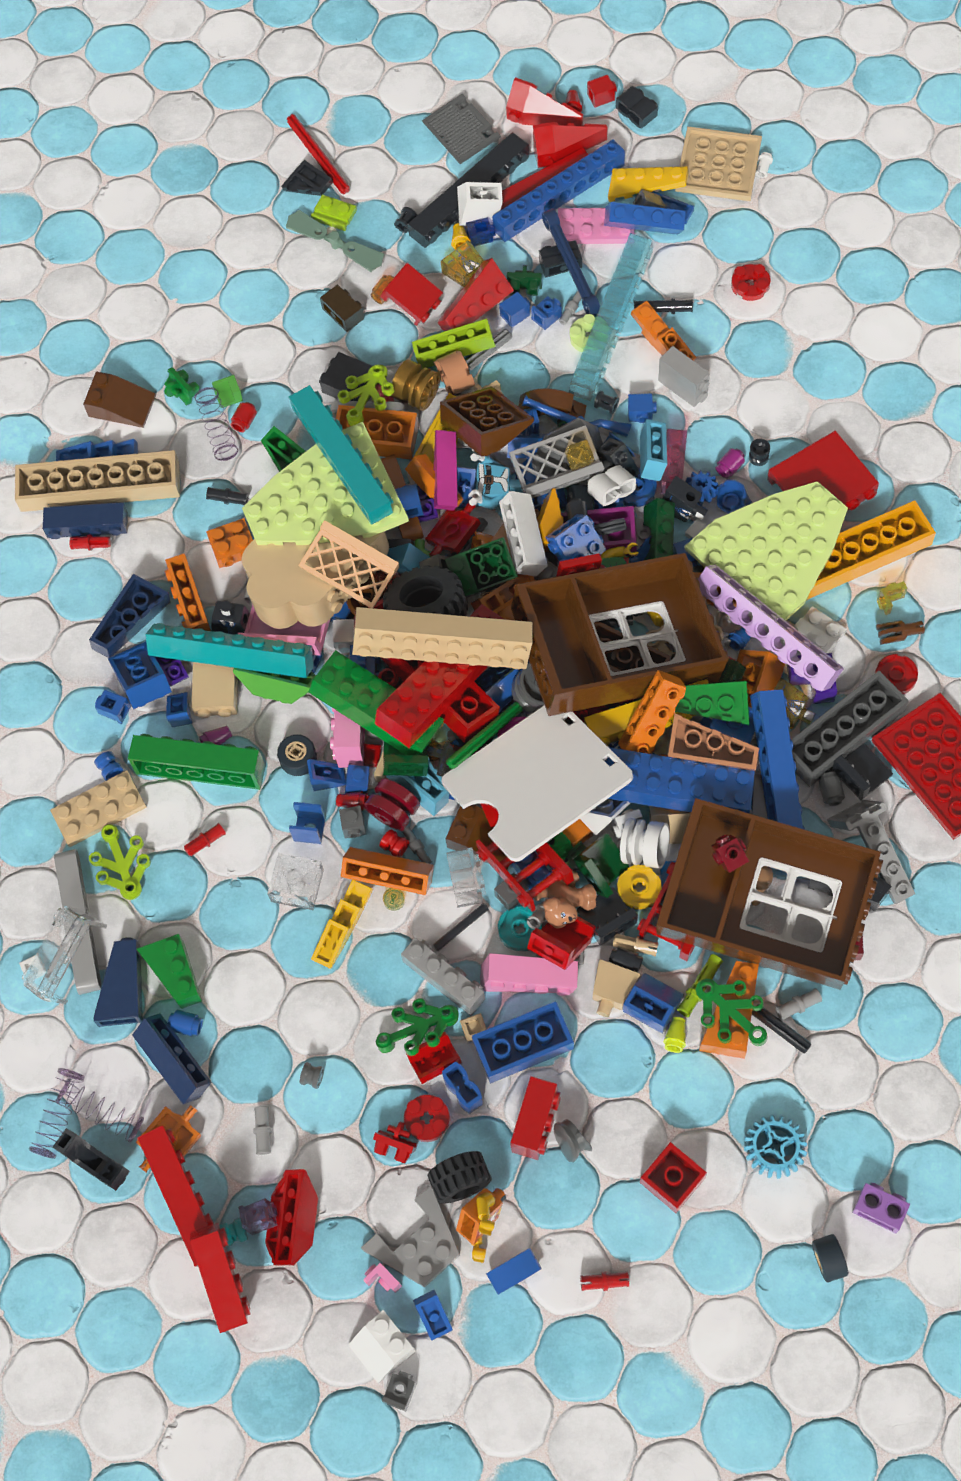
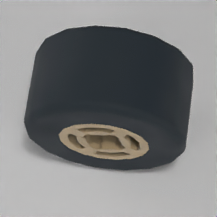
(296, 764)
(830, 1258)

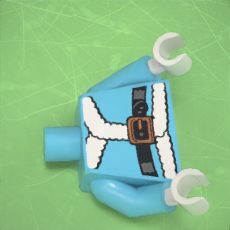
(492, 482)

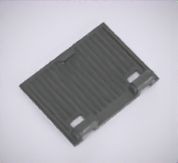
(461, 129)

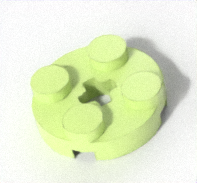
(579, 329)

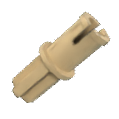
(635, 944)

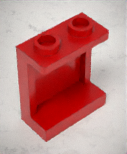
(413, 293)
(562, 944)

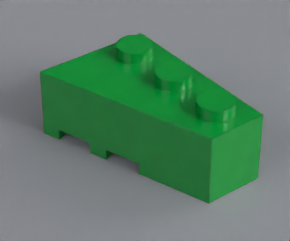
(281, 448)
(173, 968)

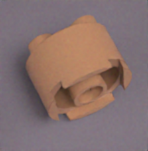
(454, 373)

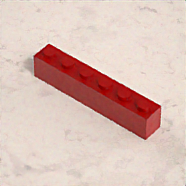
(175, 1183)

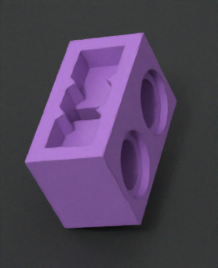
(879, 1214)

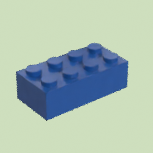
(523, 1042)

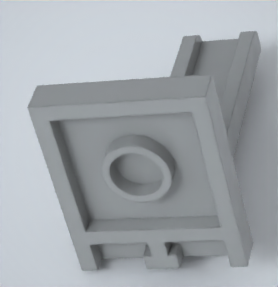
(865, 818)

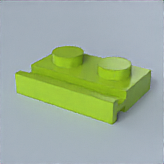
(333, 212)

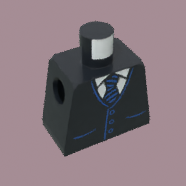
(685, 499)
(229, 617)

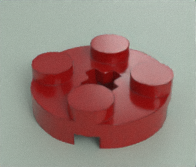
(750, 272)
(437, 1125)

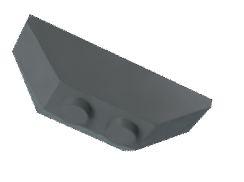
(561, 446)

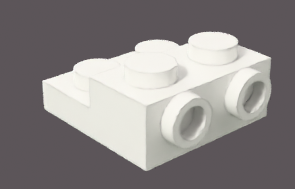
(820, 629)

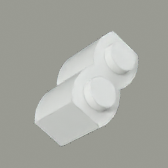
(611, 485)

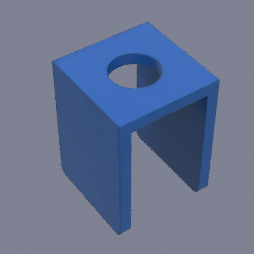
(308, 814)

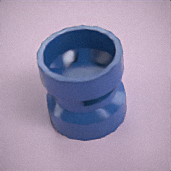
(108, 765)

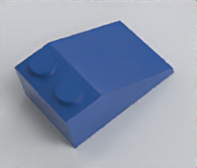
(139, 675)

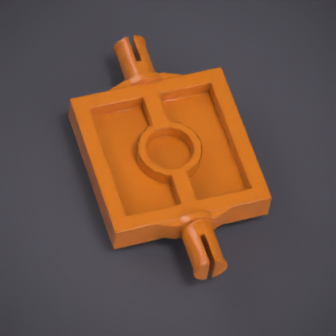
(181, 1128)

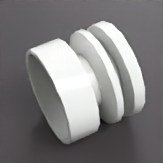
(644, 843)

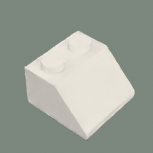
(381, 1346)

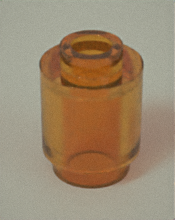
(379, 288)

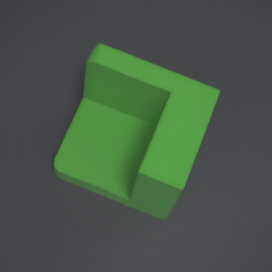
(228, 391)

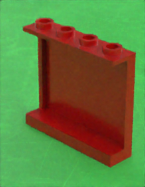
(830, 464)

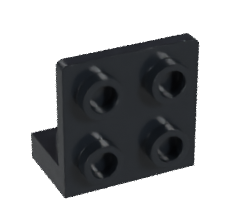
(861, 771)
(609, 917)

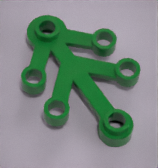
(728, 1008)
(419, 1027)

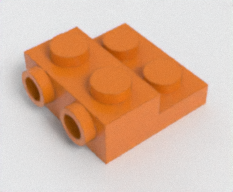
(229, 542)

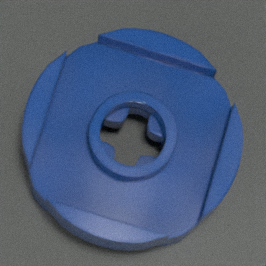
(644, 495)

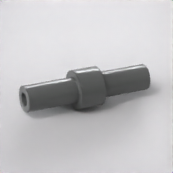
(416, 845)

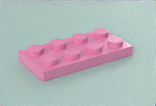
(588, 227)

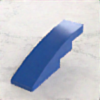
(92, 450)

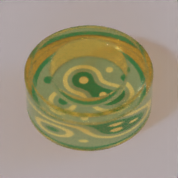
(393, 899)

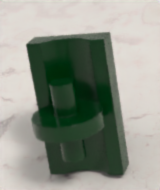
(525, 280)

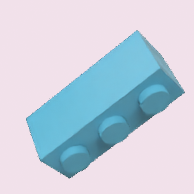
(653, 450)

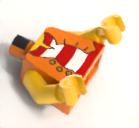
(479, 1219)

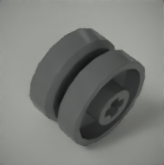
(526, 690)

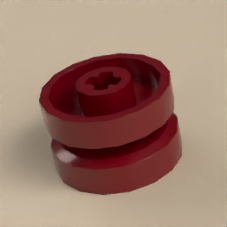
(392, 804)

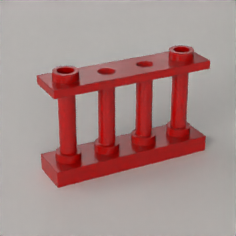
(546, 857)
(646, 924)

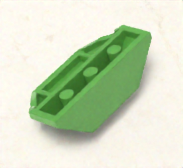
(274, 686)

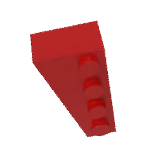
(480, 294)

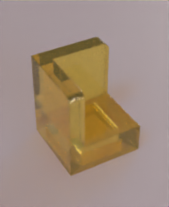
(579, 455)

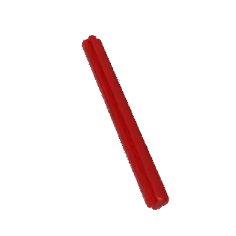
(318, 154)

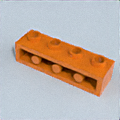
(186, 592)
(653, 713)
(387, 870)

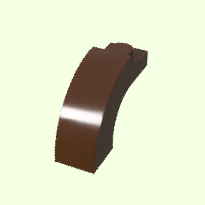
(556, 399)

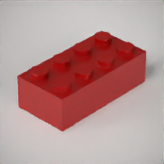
(219, 1278)

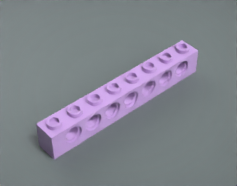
(811, 654)

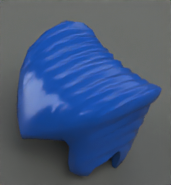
(732, 496)

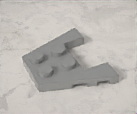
(425, 1251)

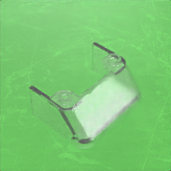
(57, 952)

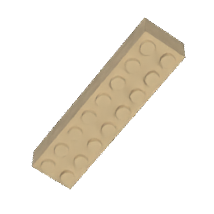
(97, 480)
(442, 638)

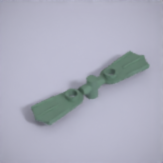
(307, 226)

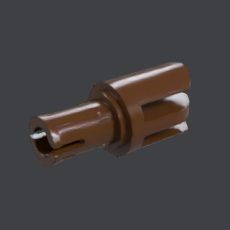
(898, 631)

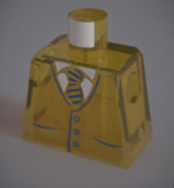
(461, 263)
(796, 704)

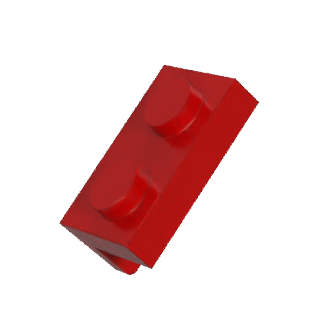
(433, 1060)

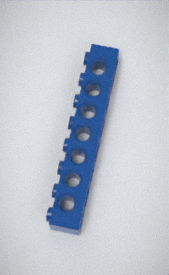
(558, 190)

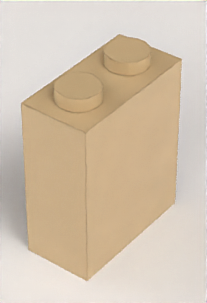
(214, 690)

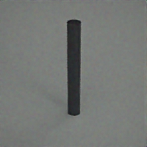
(461, 926)

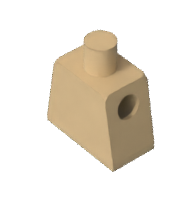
(612, 986)

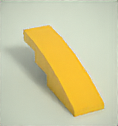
(342, 924)

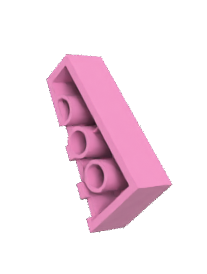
(526, 974)

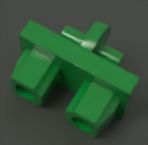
(177, 386)

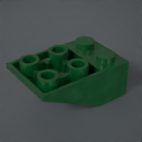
(483, 567)

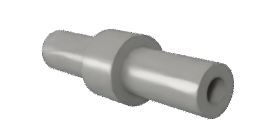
(570, 308)

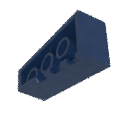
(128, 615)

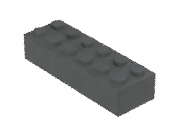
(846, 726)

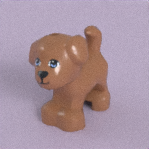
(563, 900)

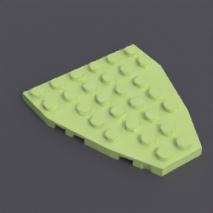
(310, 491)
(775, 544)

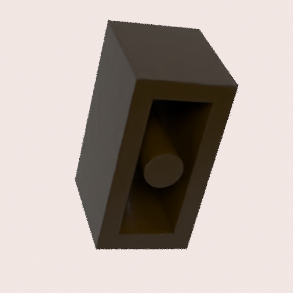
(342, 307)

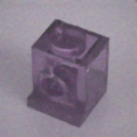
(258, 1216)

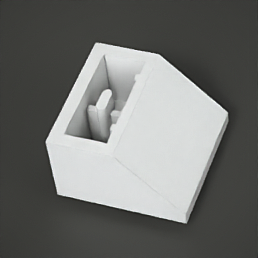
(478, 201)

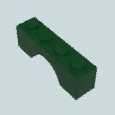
(660, 519)

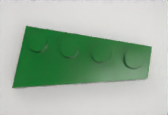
(716, 700)

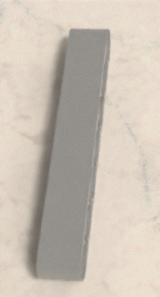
(73, 895)

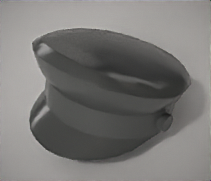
(570, 1140)

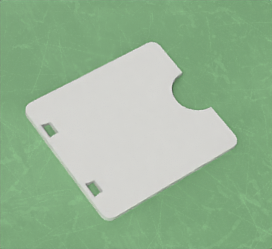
(538, 779)

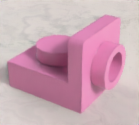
(386, 1279)

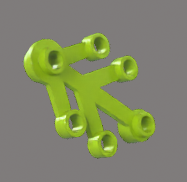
(375, 375)
(122, 864)

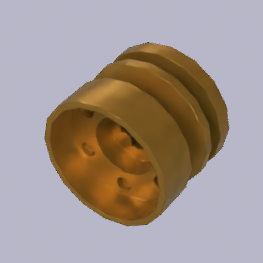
(415, 384)

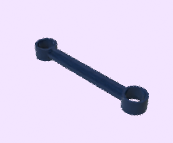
(552, 224)

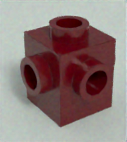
(729, 852)

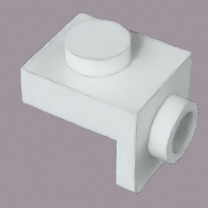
(620, 821)

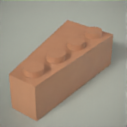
(710, 746)

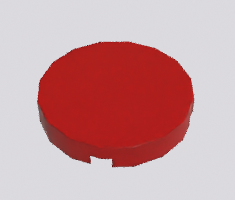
(899, 671)

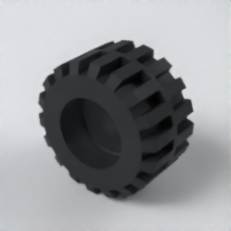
(459, 1177)

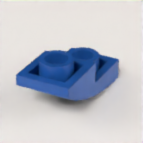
(513, 1271)

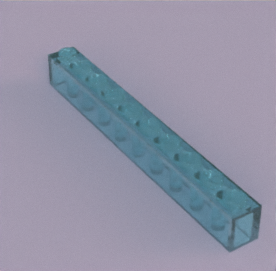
(610, 317)

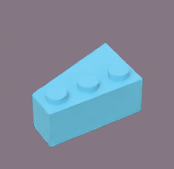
(426, 789)

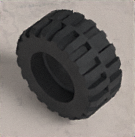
(427, 586)

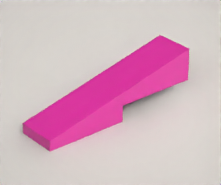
(445, 470)

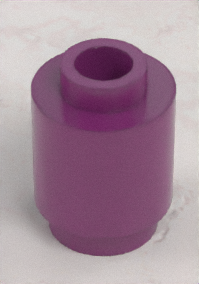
(730, 462)

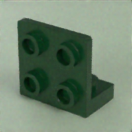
(403, 765)
(601, 864)

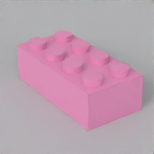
(347, 741)

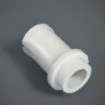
(765, 160)

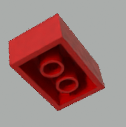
(535, 1118)

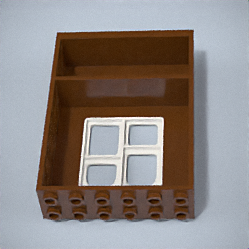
(571, 658)
(712, 905)

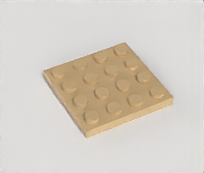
(720, 163)

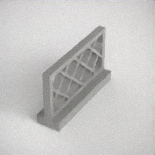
(559, 480)

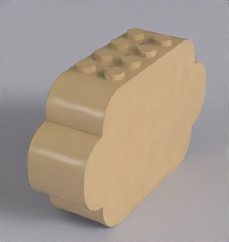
(288, 593)

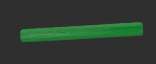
(484, 735)

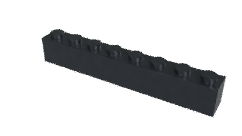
(490, 169)

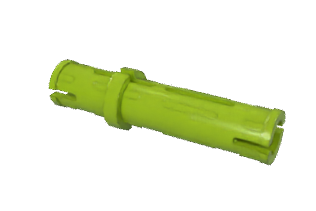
(691, 998)

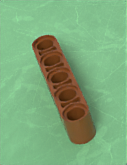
(412, 528)

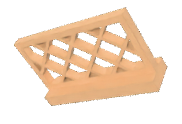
(355, 547)

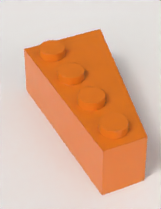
(737, 1046)

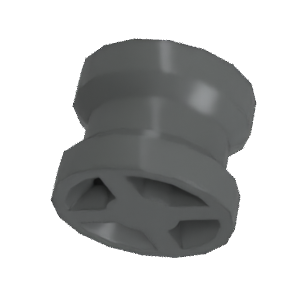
(311, 1075)

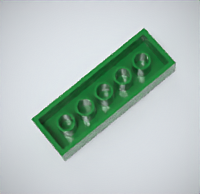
(358, 695)
(196, 761)

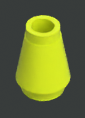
(676, 1035)

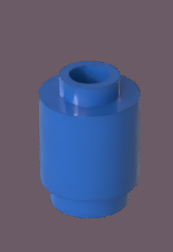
(185, 1023)

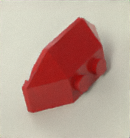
(296, 1218)

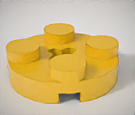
(630, 878)

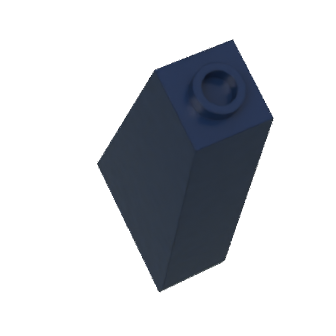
(122, 986)

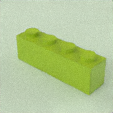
(466, 339)

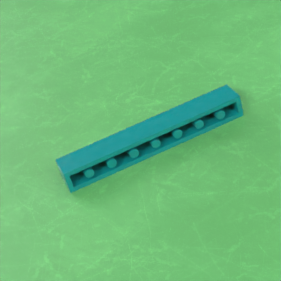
(341, 455)
(230, 650)

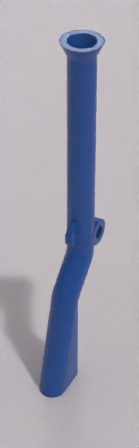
(616, 427)

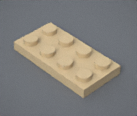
(98, 807)

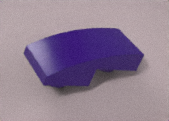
(427, 504)
(172, 669)

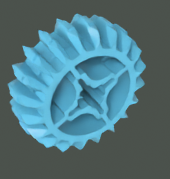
(778, 1155)

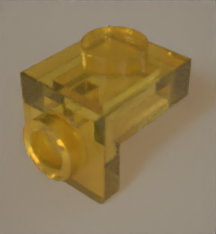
(892, 592)

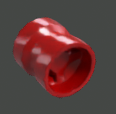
(393, 843)

